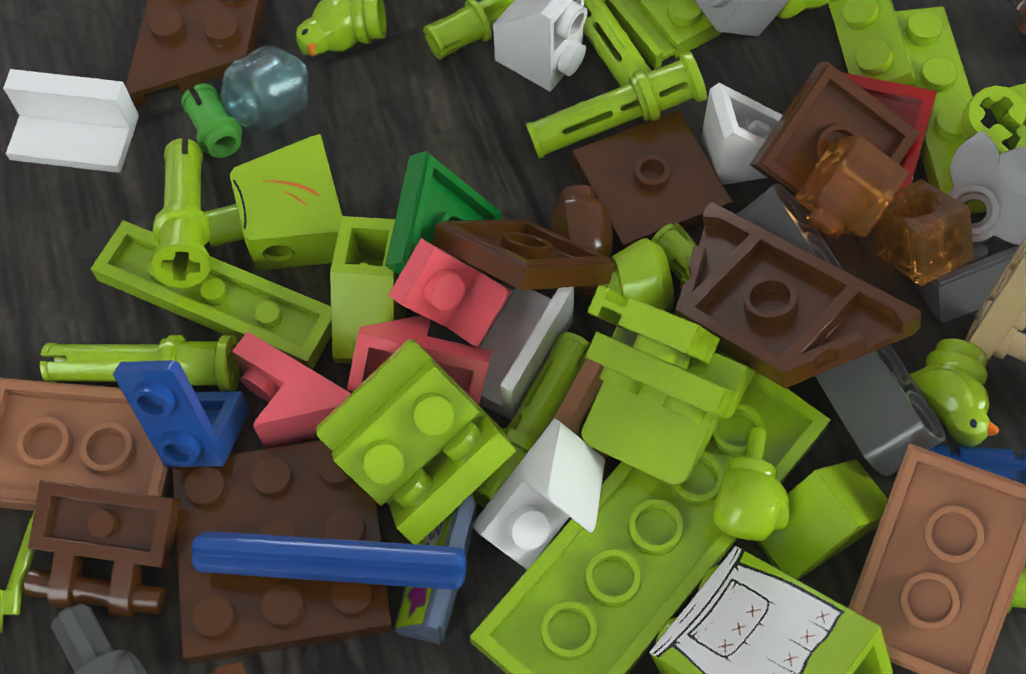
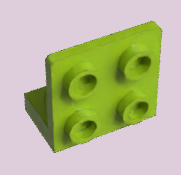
(446, 477)

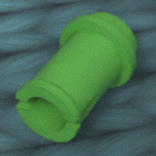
(216, 130)

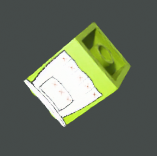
(766, 623)

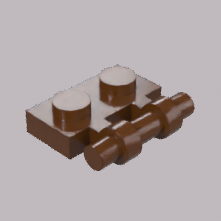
(107, 526)

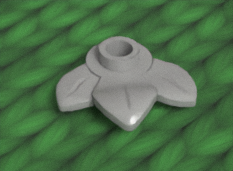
(996, 181)

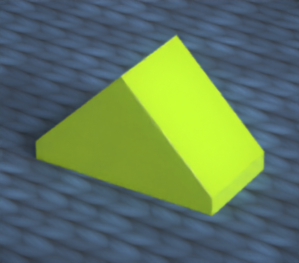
(826, 516)

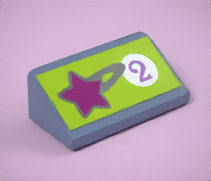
(427, 611)

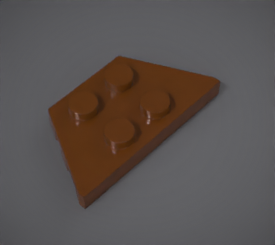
(190, 43)
(783, 305)

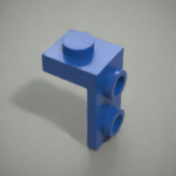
(181, 423)

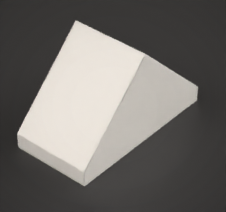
(734, 133)

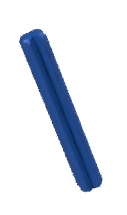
(330, 560)

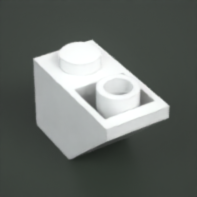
(541, 39)

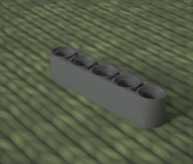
(871, 392)

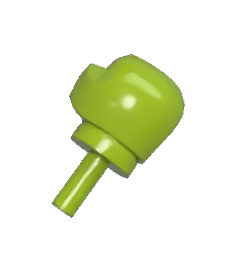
(749, 496)

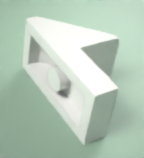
(548, 486)

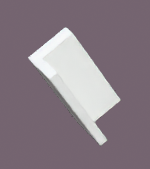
(70, 120)
(521, 345)

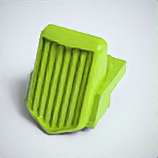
(657, 411)

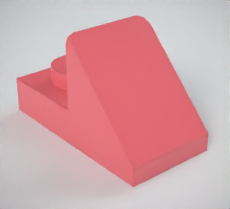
(450, 292)
(379, 341)
(294, 392)

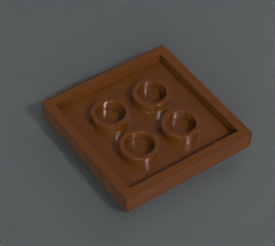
(277, 493)

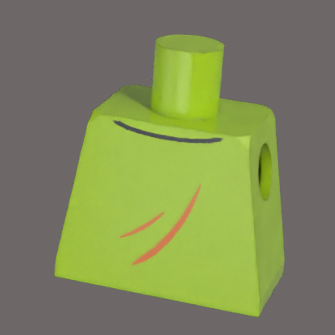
(282, 208)

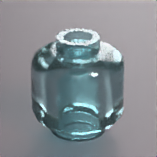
(265, 88)

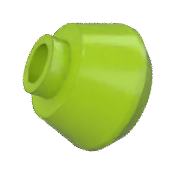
(643, 274)

